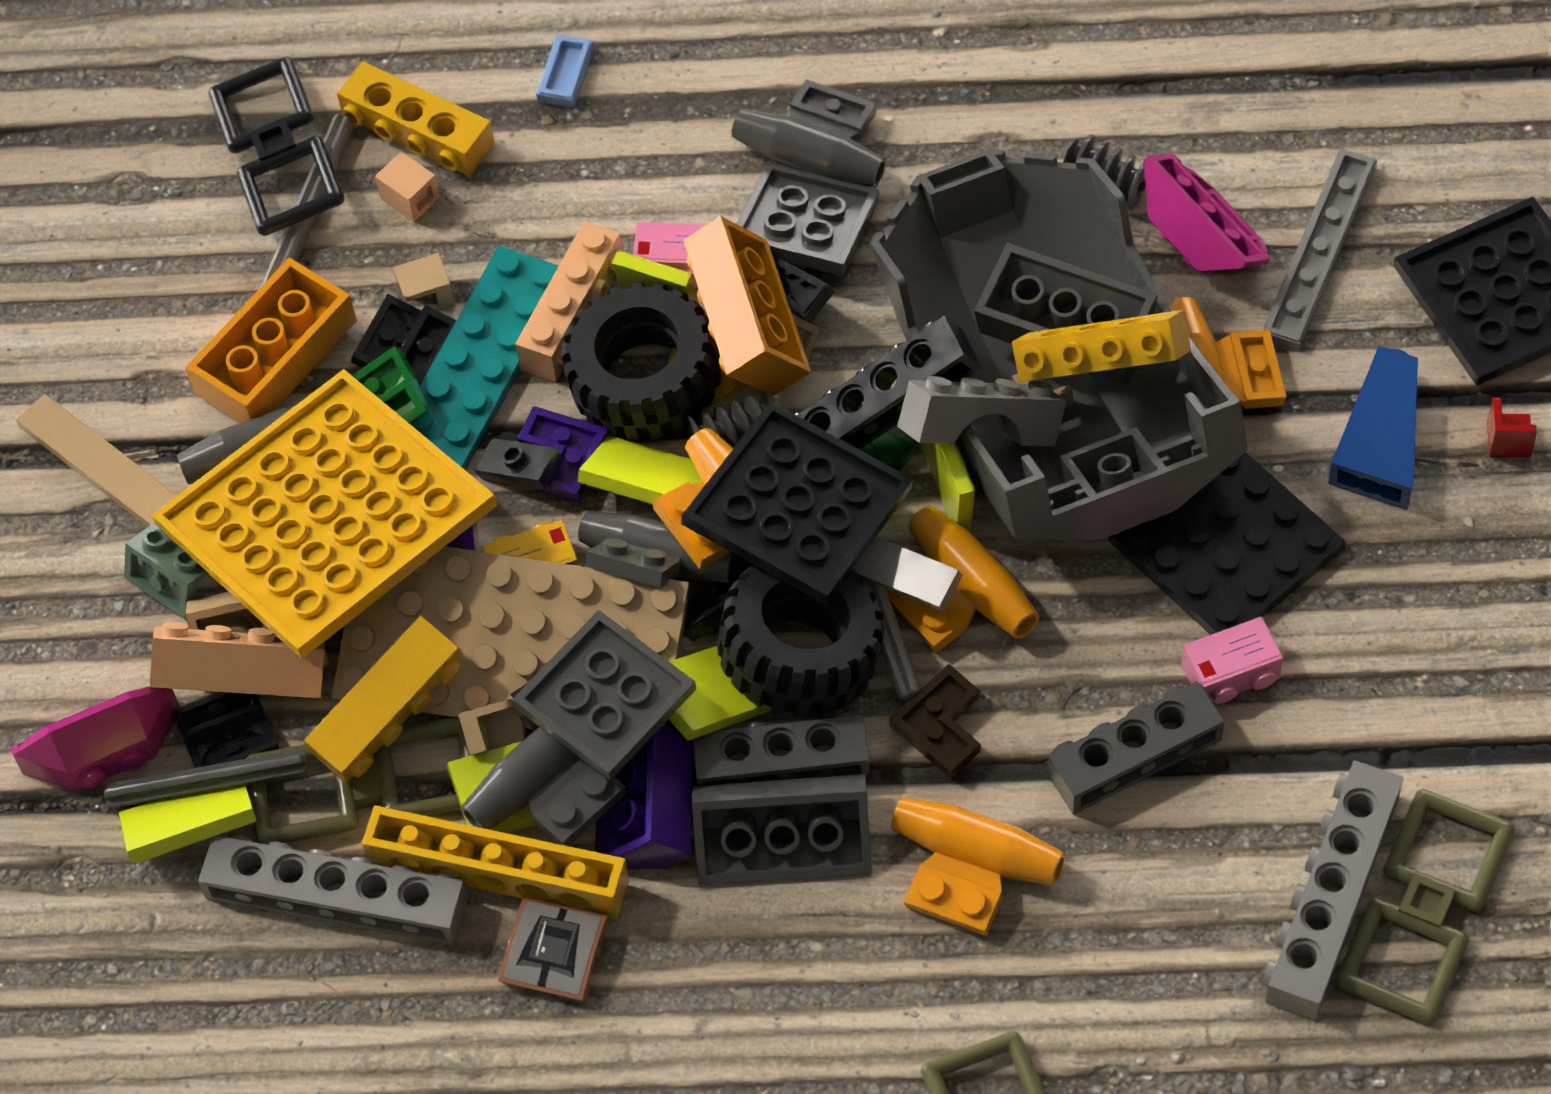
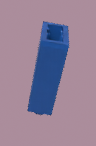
(1379, 438)

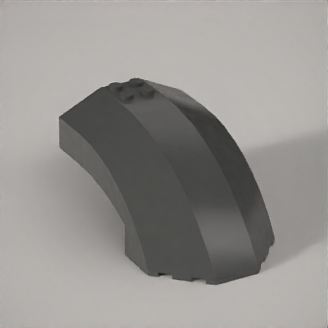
(1120, 446)

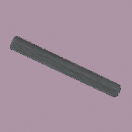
(206, 778)

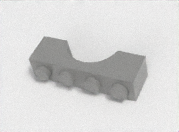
(942, 409)

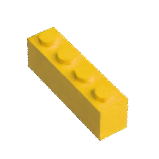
(383, 700)

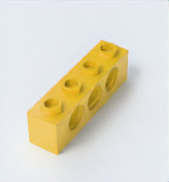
(416, 119)
(1101, 346)

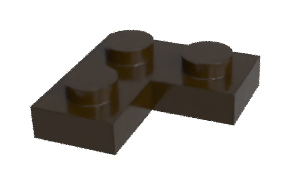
(930, 723)

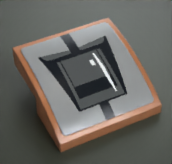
(553, 948)

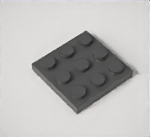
(809, 217)
(604, 694)

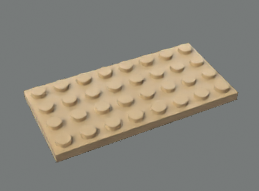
(505, 620)

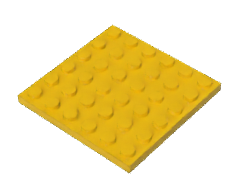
(324, 512)

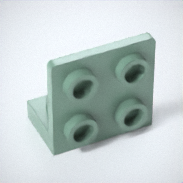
(162, 569)

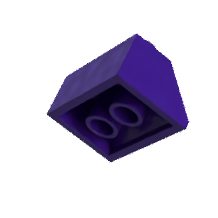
(654, 817)

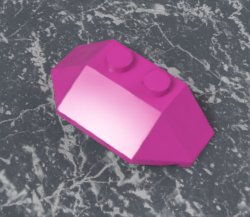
(1198, 218)
(99, 740)

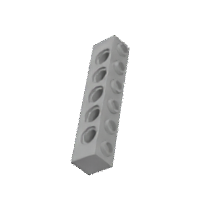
(266, 890)
(1305, 989)

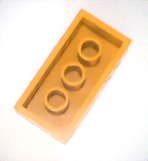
(746, 306)
(271, 343)

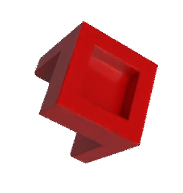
(1509, 433)

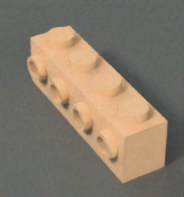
(578, 279)
(232, 662)

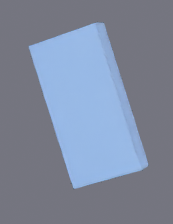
(565, 71)

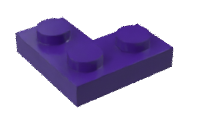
(572, 438)

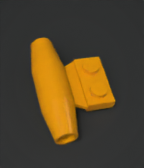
(1241, 359)
(707, 453)
(983, 587)
(968, 860)

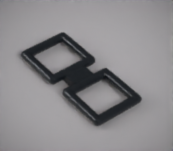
(275, 146)

